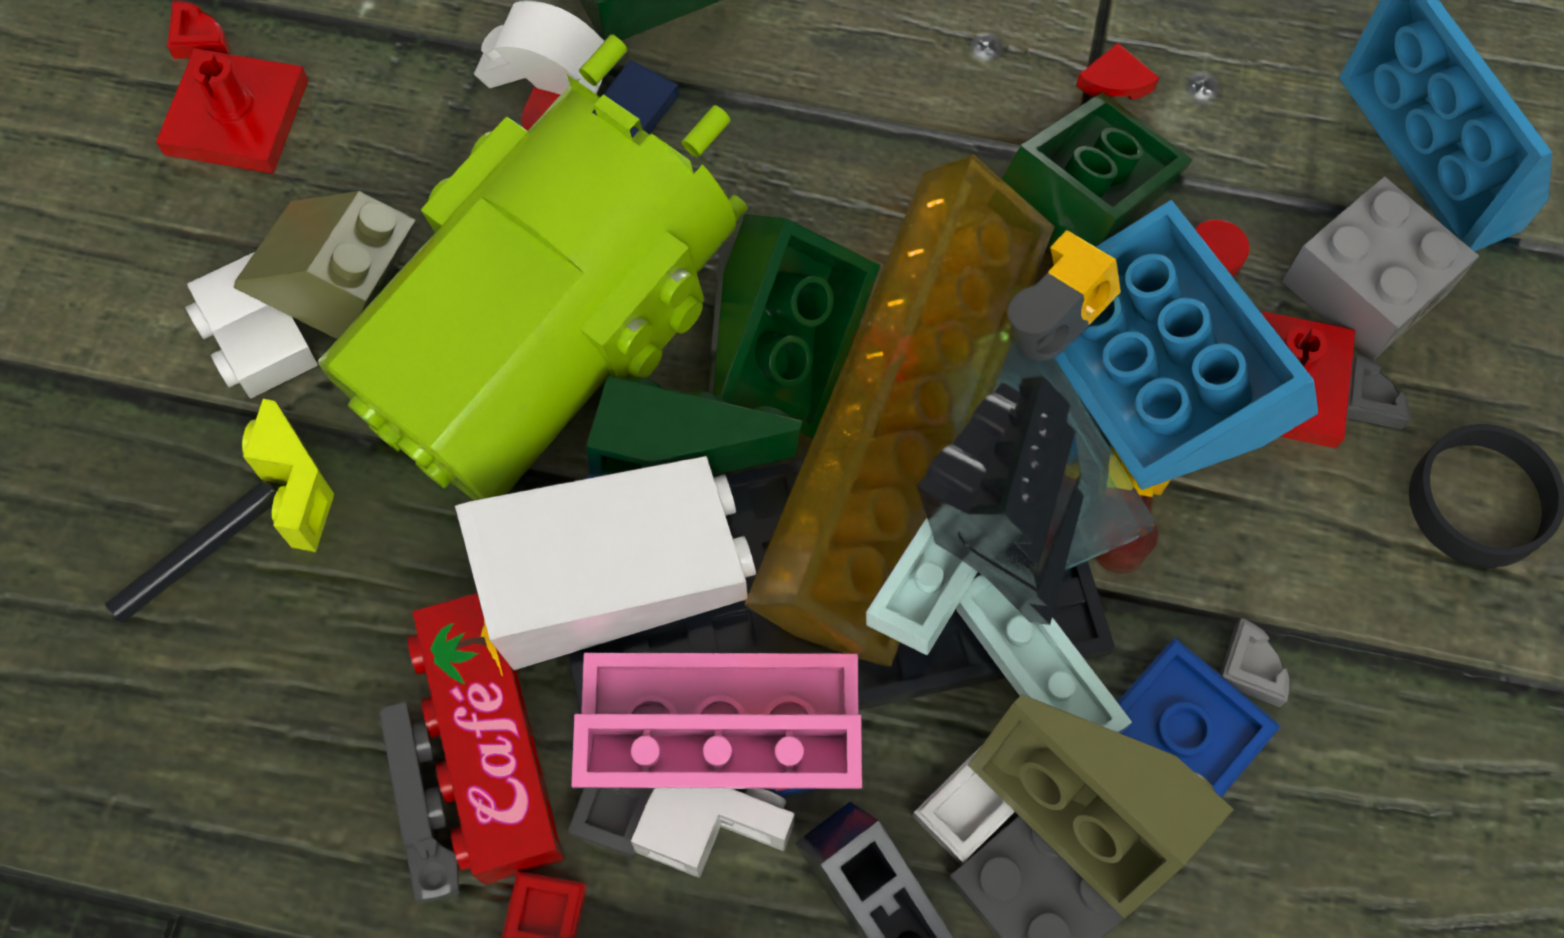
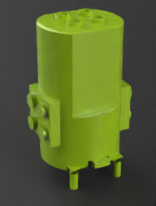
(544, 275)

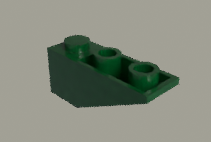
(653, 426)

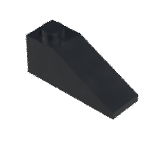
(869, 878)

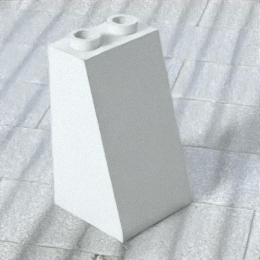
(603, 558)

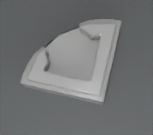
(1254, 665)

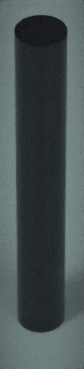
(191, 552)

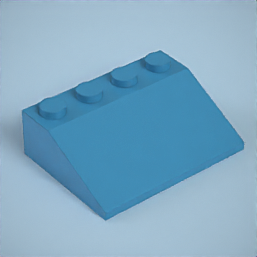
(1449, 122)
(1182, 358)

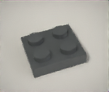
(1030, 890)

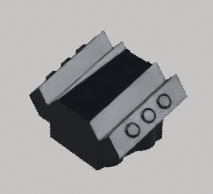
(1010, 494)

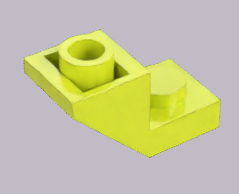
(281, 458)

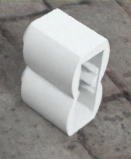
(255, 340)

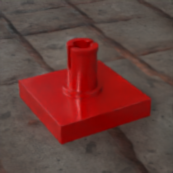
(233, 111)
(1327, 357)

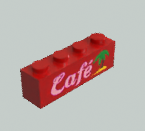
(486, 743)

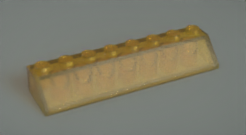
(933, 313)

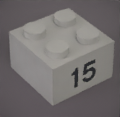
(1379, 267)

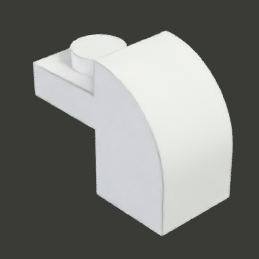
(538, 45)
(684, 823)

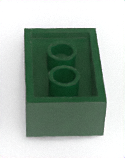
(1094, 170)
(788, 318)

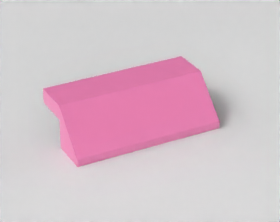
(718, 721)

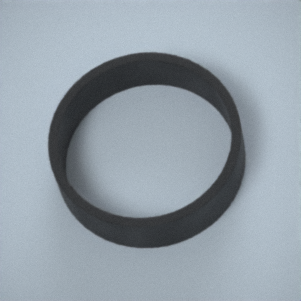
(1517, 448)

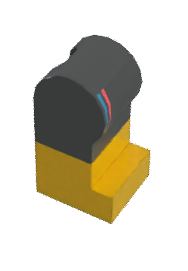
(1064, 300)

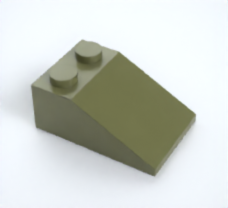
(1100, 799)

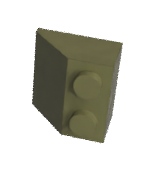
(327, 259)

